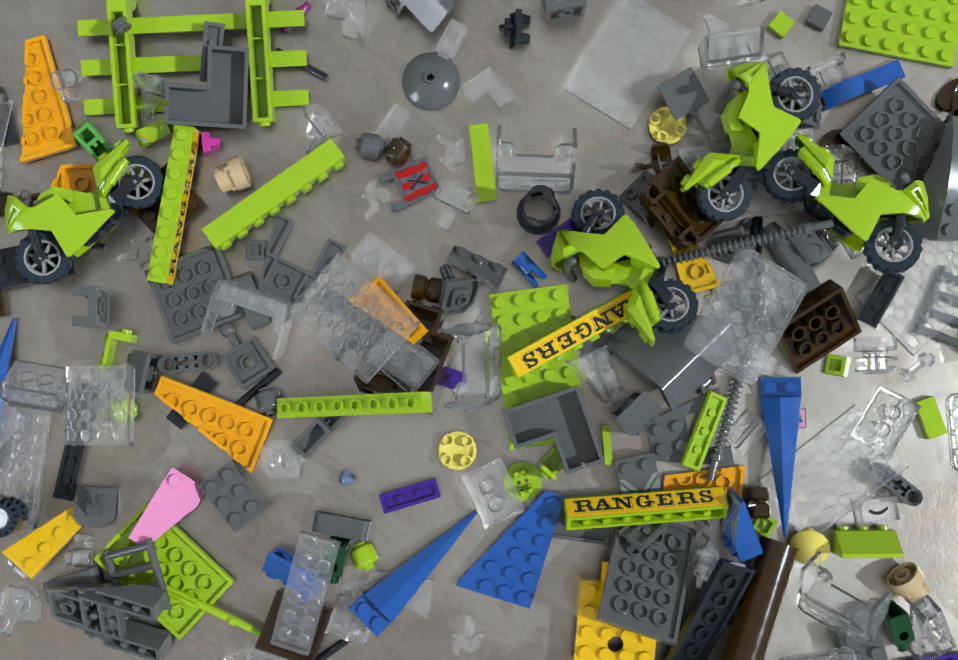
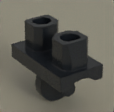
(513, 29)

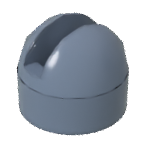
(346, 478)

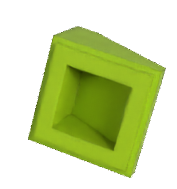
(837, 365)

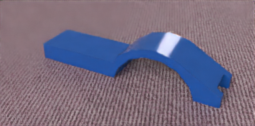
(861, 84)

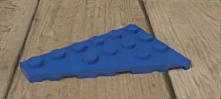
(515, 561)

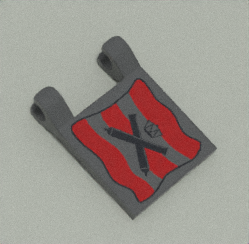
(413, 181)

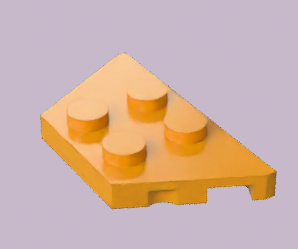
(76, 177)

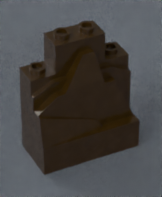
(437, 343)

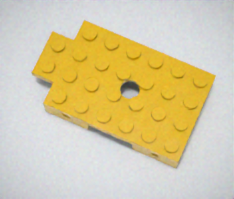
(593, 635)

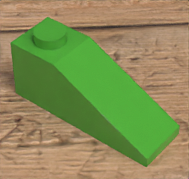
(91, 139)

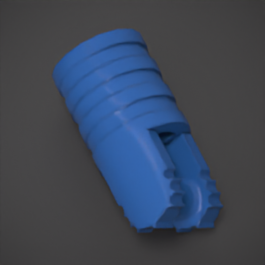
(524, 265)

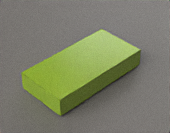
(931, 418)
(606, 444)

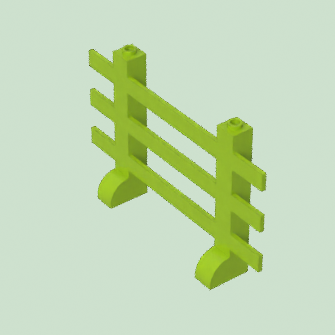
(123, 60)

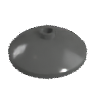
(435, 93)

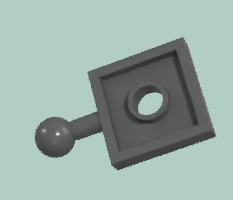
(234, 358)

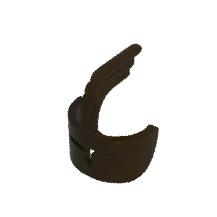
(664, 153)

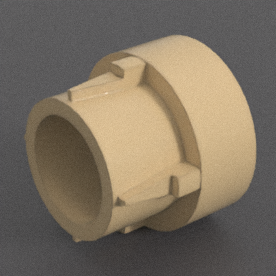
(232, 175)
(908, 582)

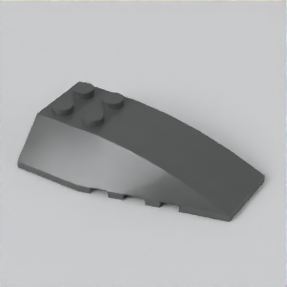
(942, 187)

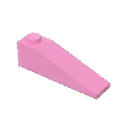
(168, 506)

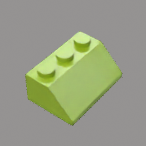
(865, 542)

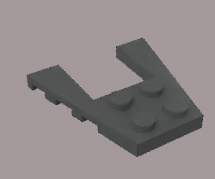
(285, 278)
(670, 435)

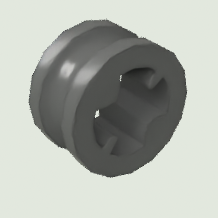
(121, 26)

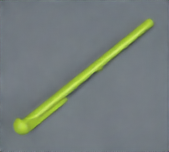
(195, 602)

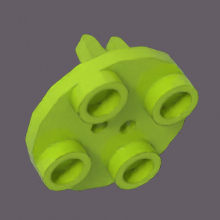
(519, 472)

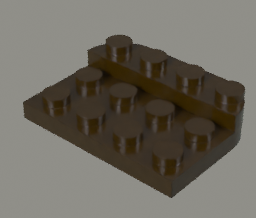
(676, 210)

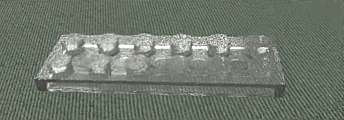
(305, 592)

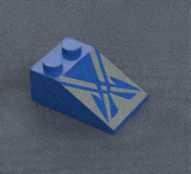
(739, 530)

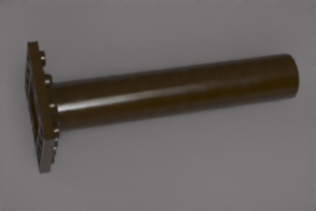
(761, 602)

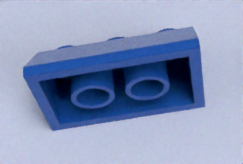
(278, 564)

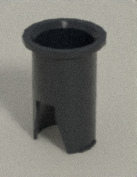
(531, 224)

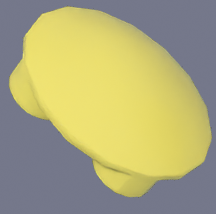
(665, 128)
(457, 450)
(809, 543)

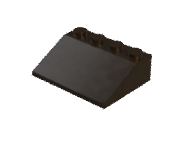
(818, 326)

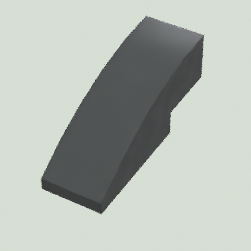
(316, 434)

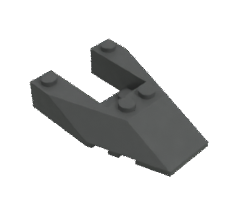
(101, 610)

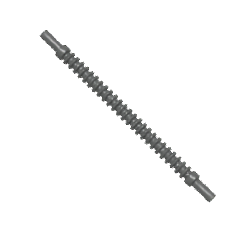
(807, 228)
(717, 457)

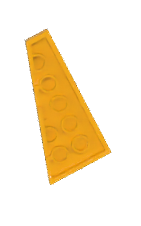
(44, 114)
(225, 423)

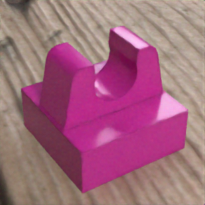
(208, 143)

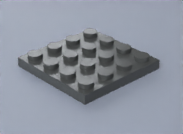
(187, 301)

